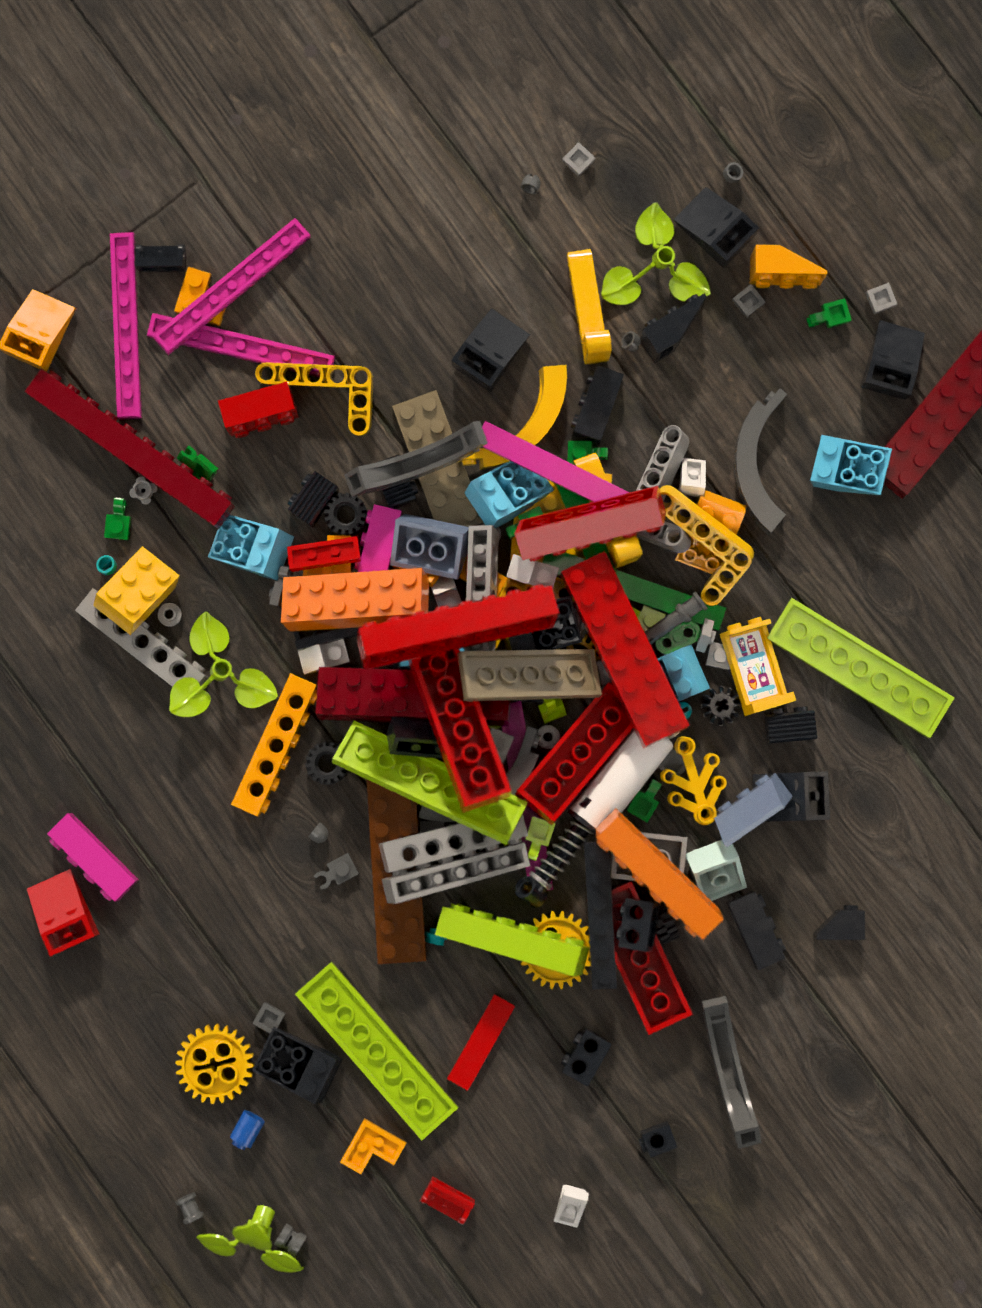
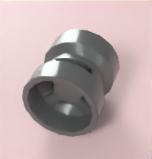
(295, 1242)

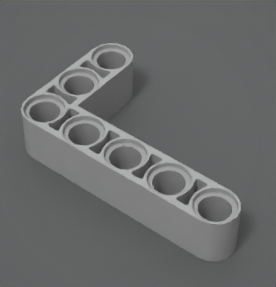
(666, 473)

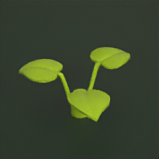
(656, 229)
(191, 699)
(255, 1234)

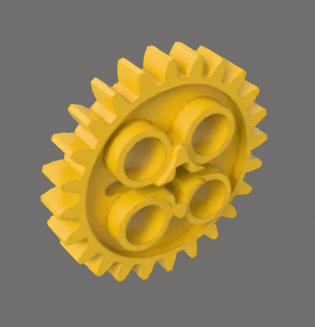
(566, 928)
(209, 1042)

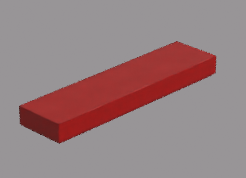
(481, 1042)

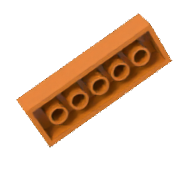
(352, 598)
(658, 873)

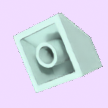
(716, 870)

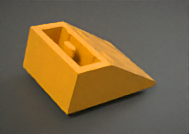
(784, 268)
(37, 330)
(727, 513)

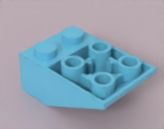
(850, 466)
(506, 493)
(251, 546)
(683, 673)

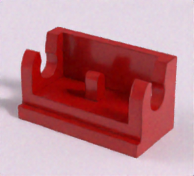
(447, 1200)

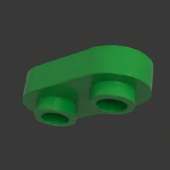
(677, 637)

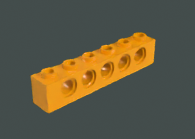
(244, 797)

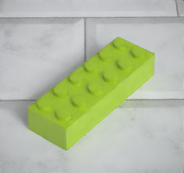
(513, 941)

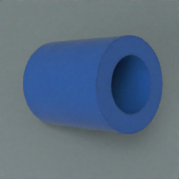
(246, 1130)

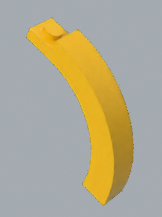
(549, 402)

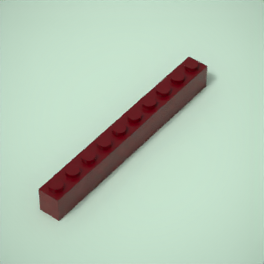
(129, 448)

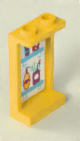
(754, 666)

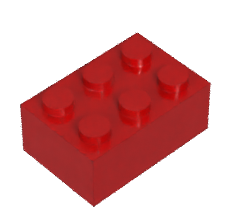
(258, 410)

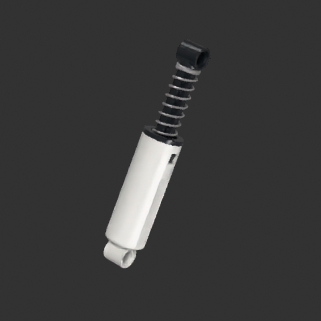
(610, 789)

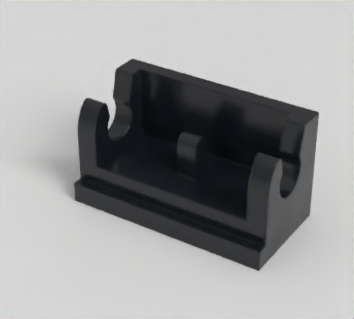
(160, 258)

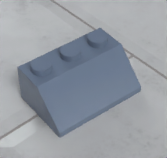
(430, 545)
(751, 808)

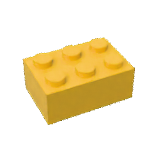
(136, 590)

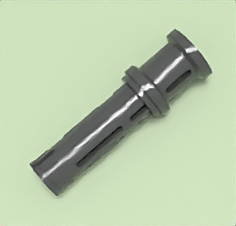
(682, 613)

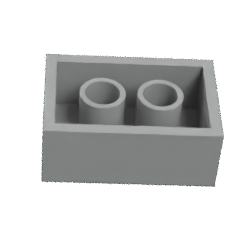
(671, 846)

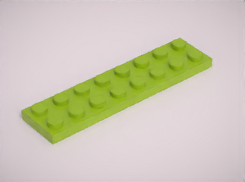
(860, 668)
(423, 781)
(376, 1050)

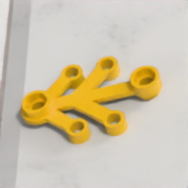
(696, 783)

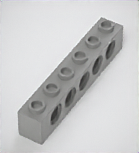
(482, 570)
(145, 655)
(392, 850)
(455, 873)

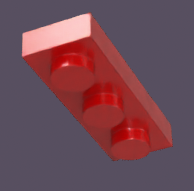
(323, 554)

